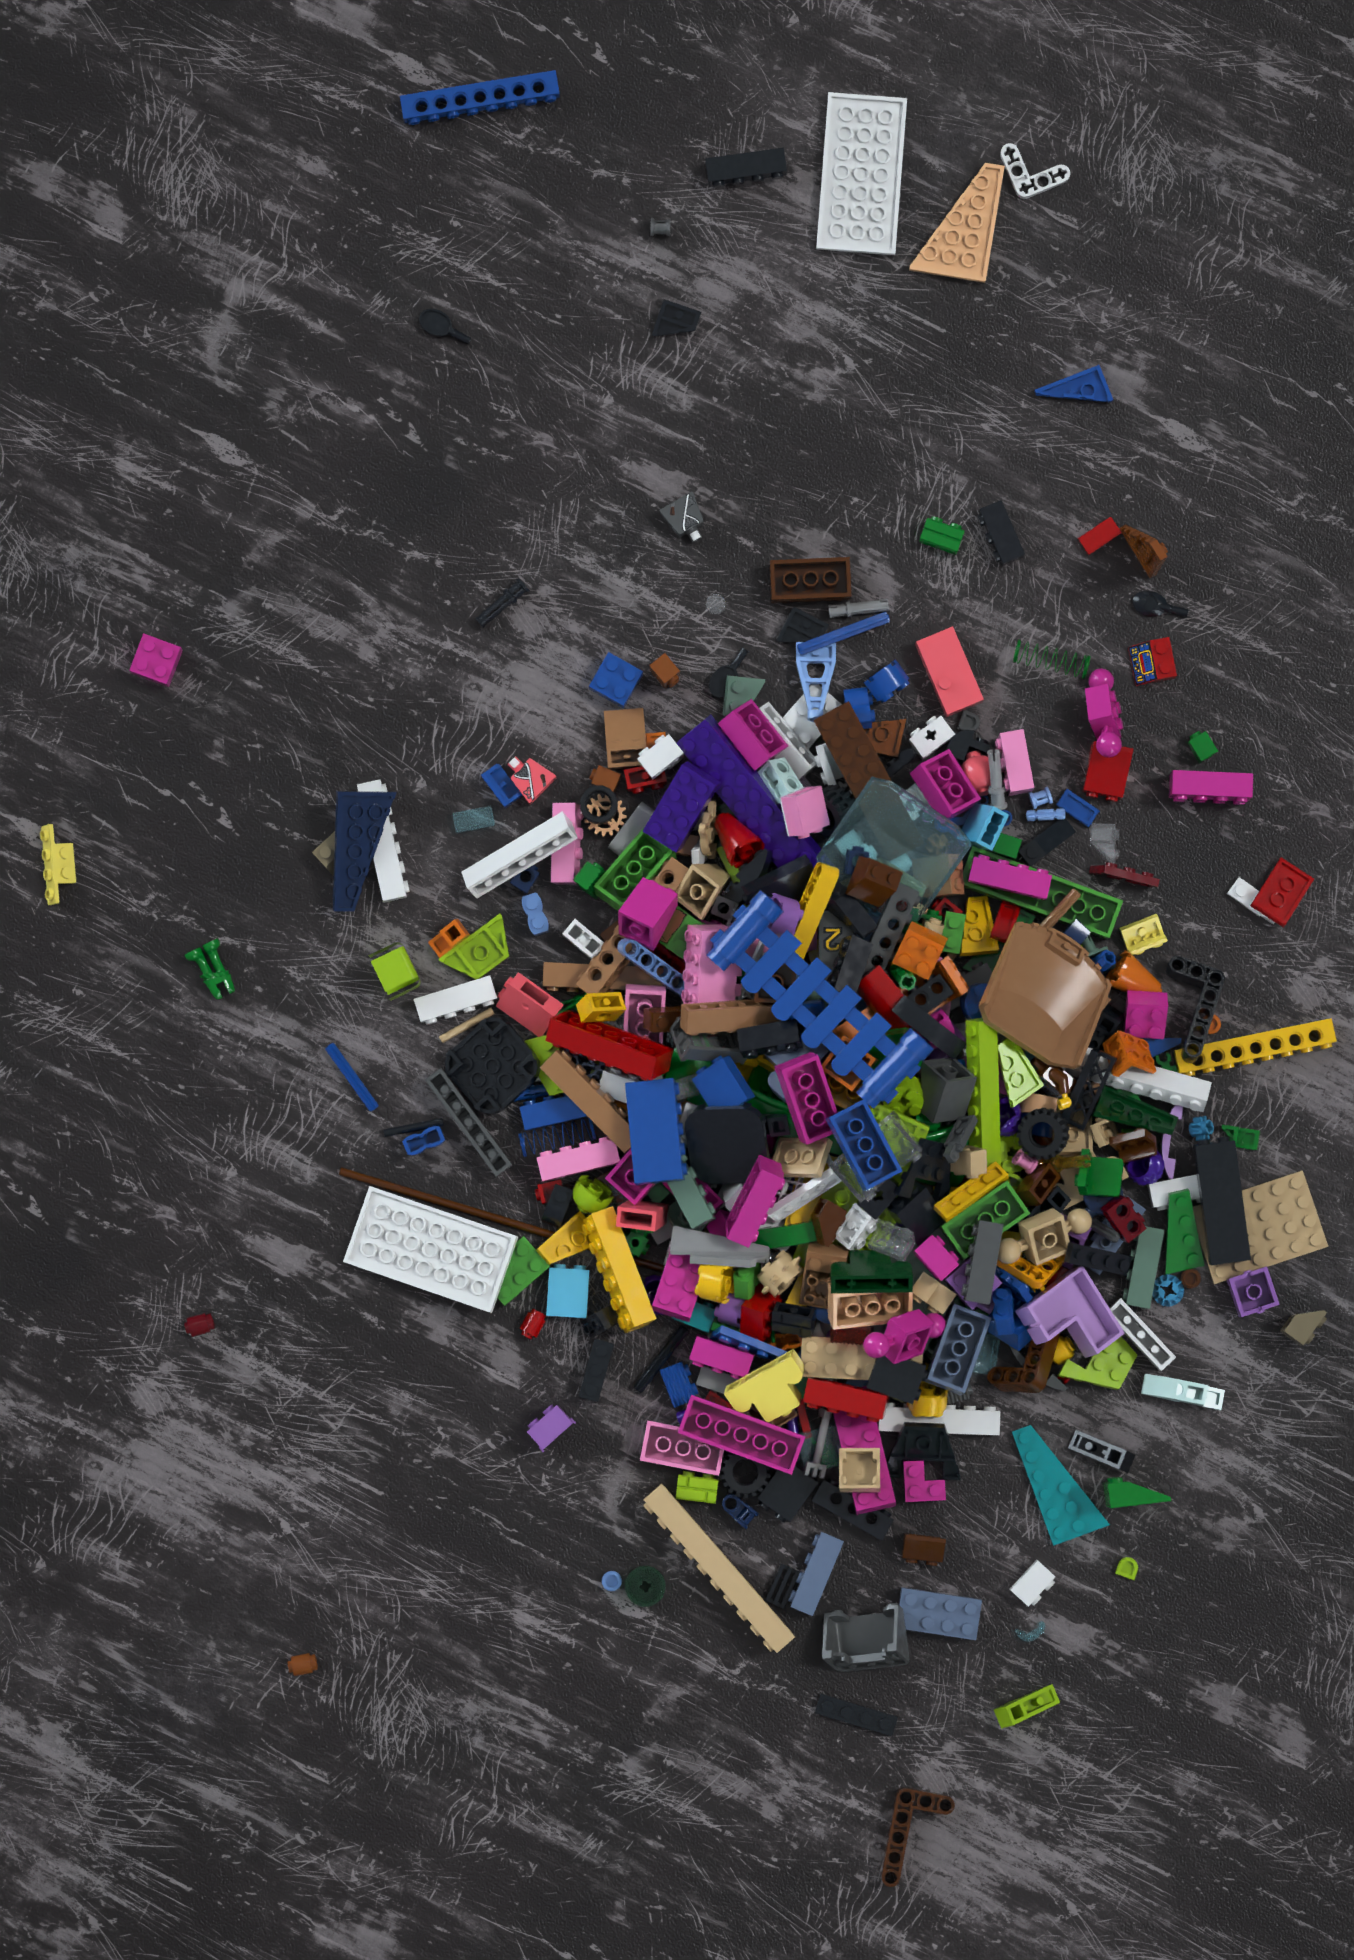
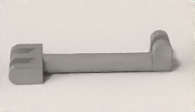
(816, 1464)

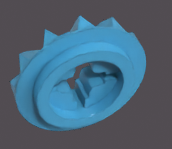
(1165, 1281)

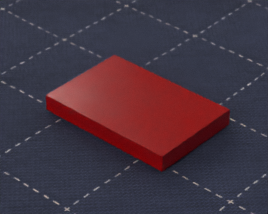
(1282, 892)

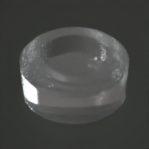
(715, 604)

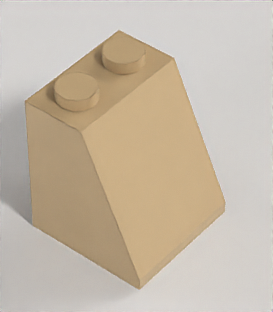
(701, 888)

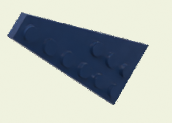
(357, 835)

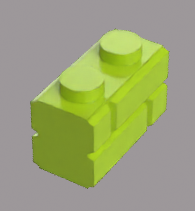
(697, 1488)

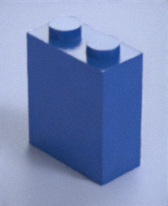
(722, 1083)

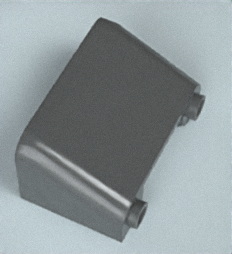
(865, 1640)

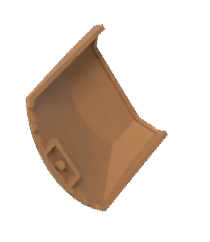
(1045, 995)

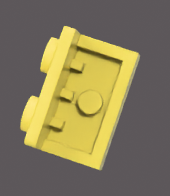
(1143, 935)

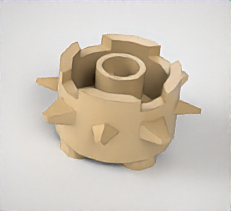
(780, 1273)

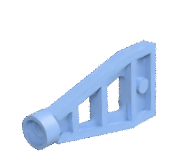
(824, 656)

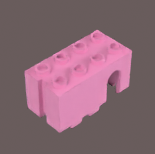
(701, 976)

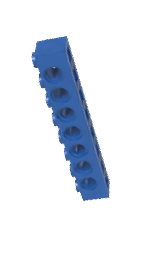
(488, 89)

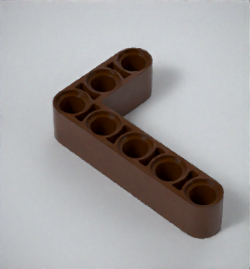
(1032, 1376)
(903, 1827)

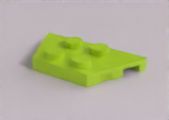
(480, 950)

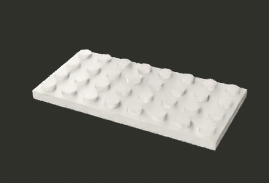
(861, 173)
(430, 1249)

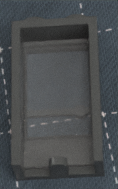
(706, 1046)

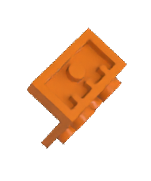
(1129, 1052)

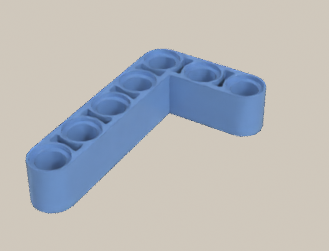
(651, 965)

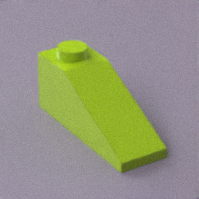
(1026, 1706)

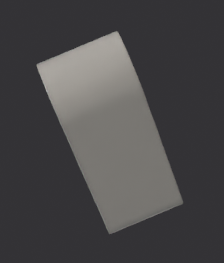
(631, 828)

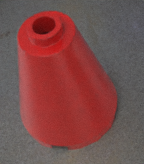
(737, 840)

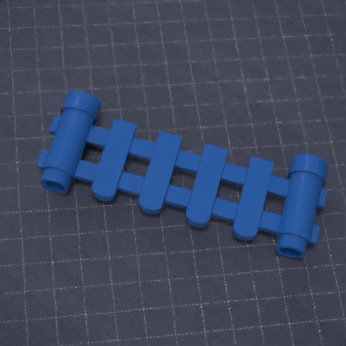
(900, 1059)

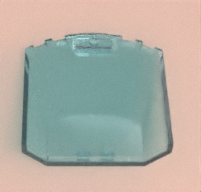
(899, 834)

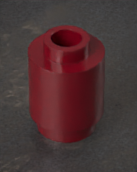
(199, 1324)

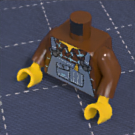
(1056, 1082)

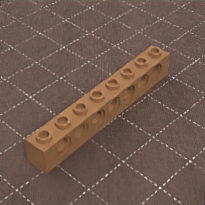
(610, 972)

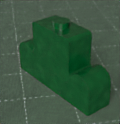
(870, 1273)

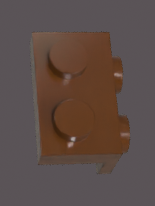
(1134, 1145)

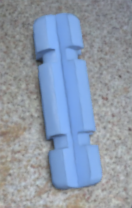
(1045, 814)

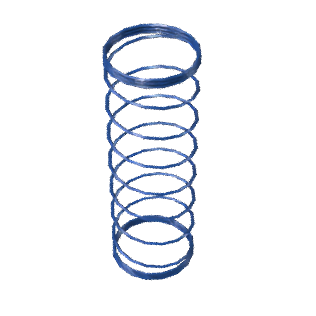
(523, 1143)

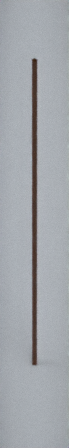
(472, 1211)

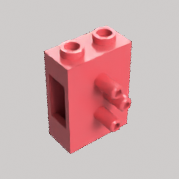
(528, 1004)

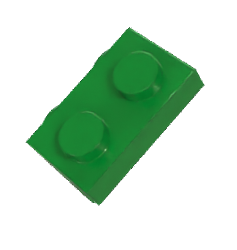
(1101, 1177)

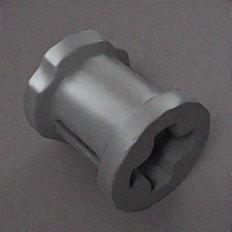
(660, 227)

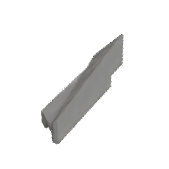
(716, 1249)

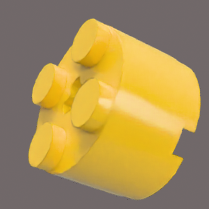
(715, 1283)
(931, 1401)

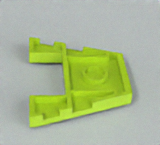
(1104, 1369)

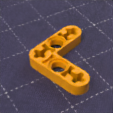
(1035, 1271)

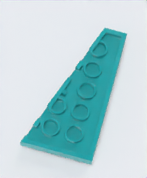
(1060, 1499)

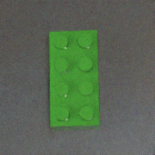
(639, 860)
(998, 1206)

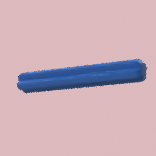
(351, 1076)

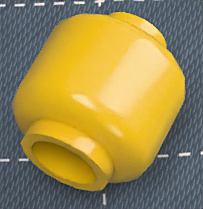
(1064, 1350)

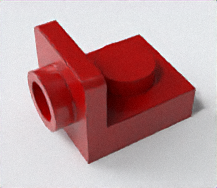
(545, 1190)

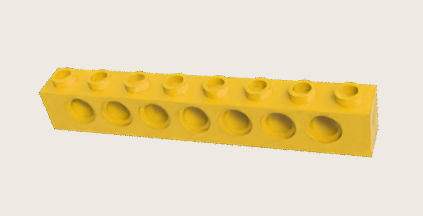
(1323, 1027)

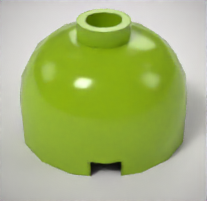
(591, 1195)

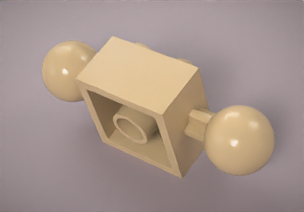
(1044, 1236)

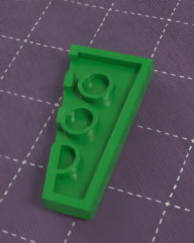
(1183, 1242)

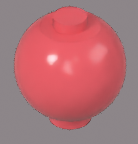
(977, 770)

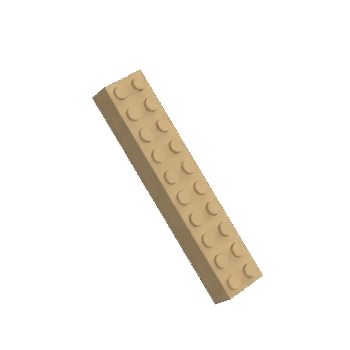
(719, 1568)

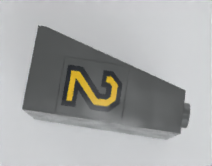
(830, 935)

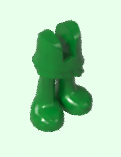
(209, 977)

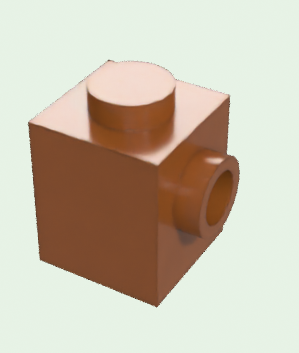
(605, 777)

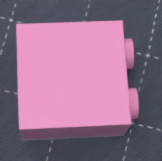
(804, 811)

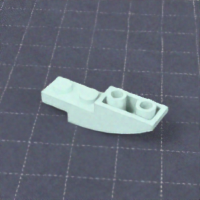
(1182, 1391)

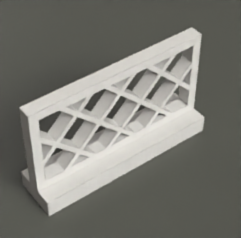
(802, 1193)

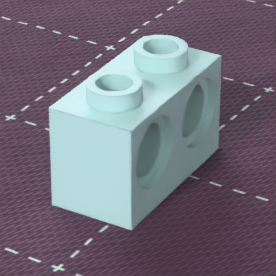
(779, 778)

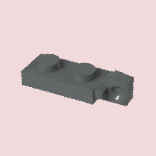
(958, 1137)

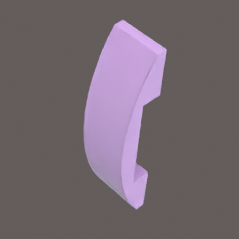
(1169, 1164)

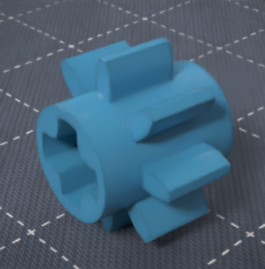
(1201, 1128)

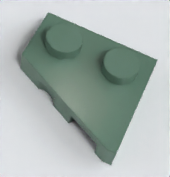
(739, 691)

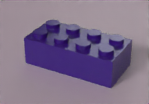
(681, 806)

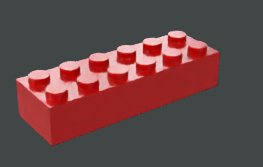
(609, 1045)

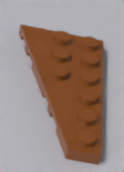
(1146, 549)

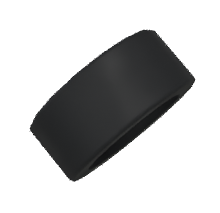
(598, 789)

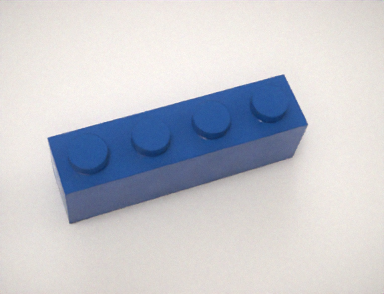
(549, 1112)

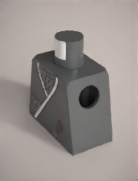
(684, 517)

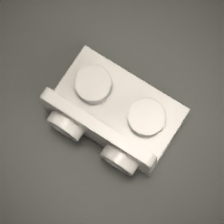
(856, 1228)

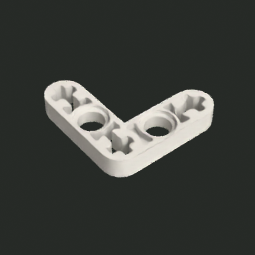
(1025, 179)

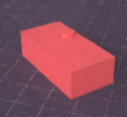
(949, 671)

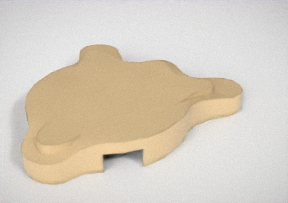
(708, 831)

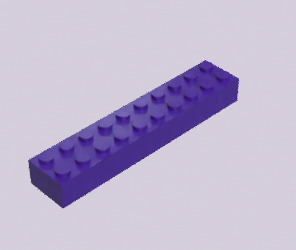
(744, 791)

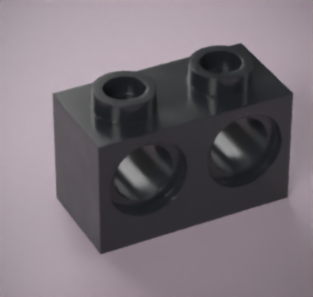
(932, 999)

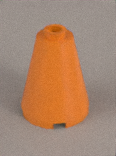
(1132, 975)

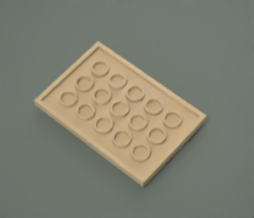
(1278, 1223)

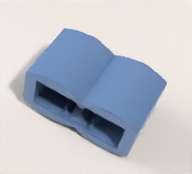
(534, 910)

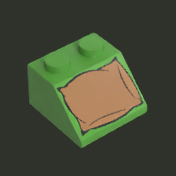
(674, 934)

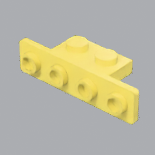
(58, 864)

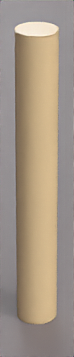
(466, 1025)

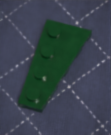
(1130, 1111)

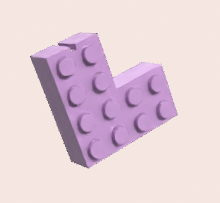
(1075, 1305)

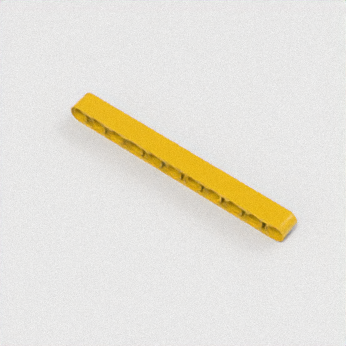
(813, 904)

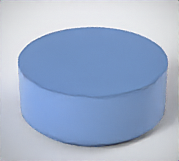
(611, 1580)

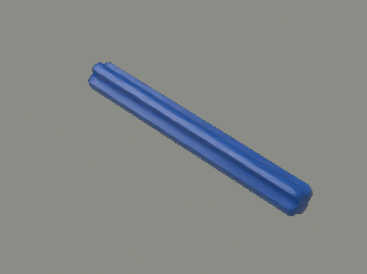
(843, 633)

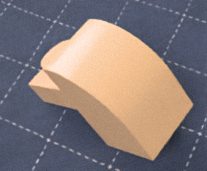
(1038, 1101)

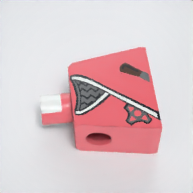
(530, 778)

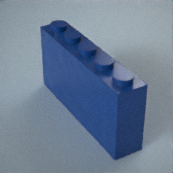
(655, 1131)

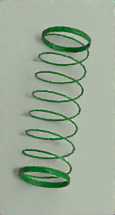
(1087, 661)

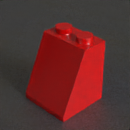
(1107, 775)

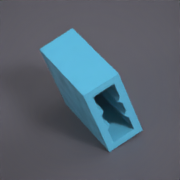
(984, 825)
(568, 1291)

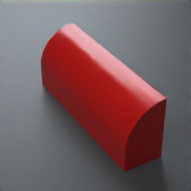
(881, 996)

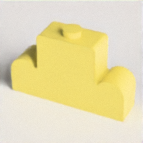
(769, 1387)

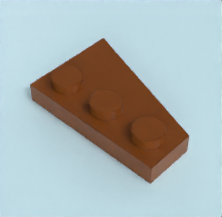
(886, 736)

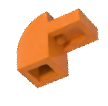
(449, 937)

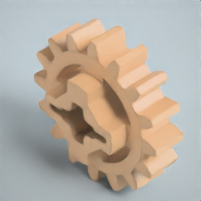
(613, 825)

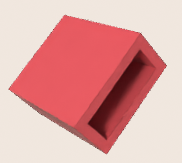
(642, 1216)

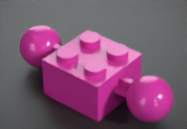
(1104, 712)
(905, 1336)

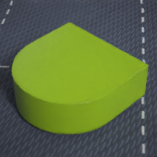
(1127, 1568)

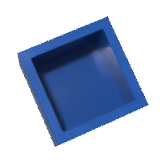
(616, 680)

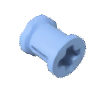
(1040, 797)

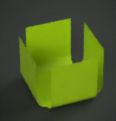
(395, 970)

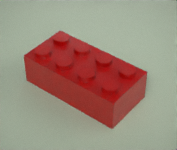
(845, 1397)

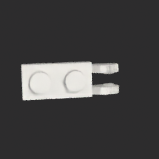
(1245, 894)

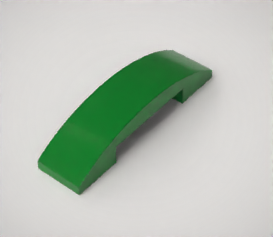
(786, 1235)

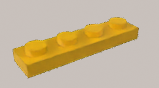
(971, 1192)

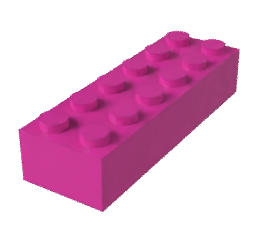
(741, 1434)
(865, 1434)

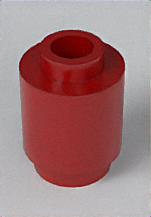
(532, 1324)

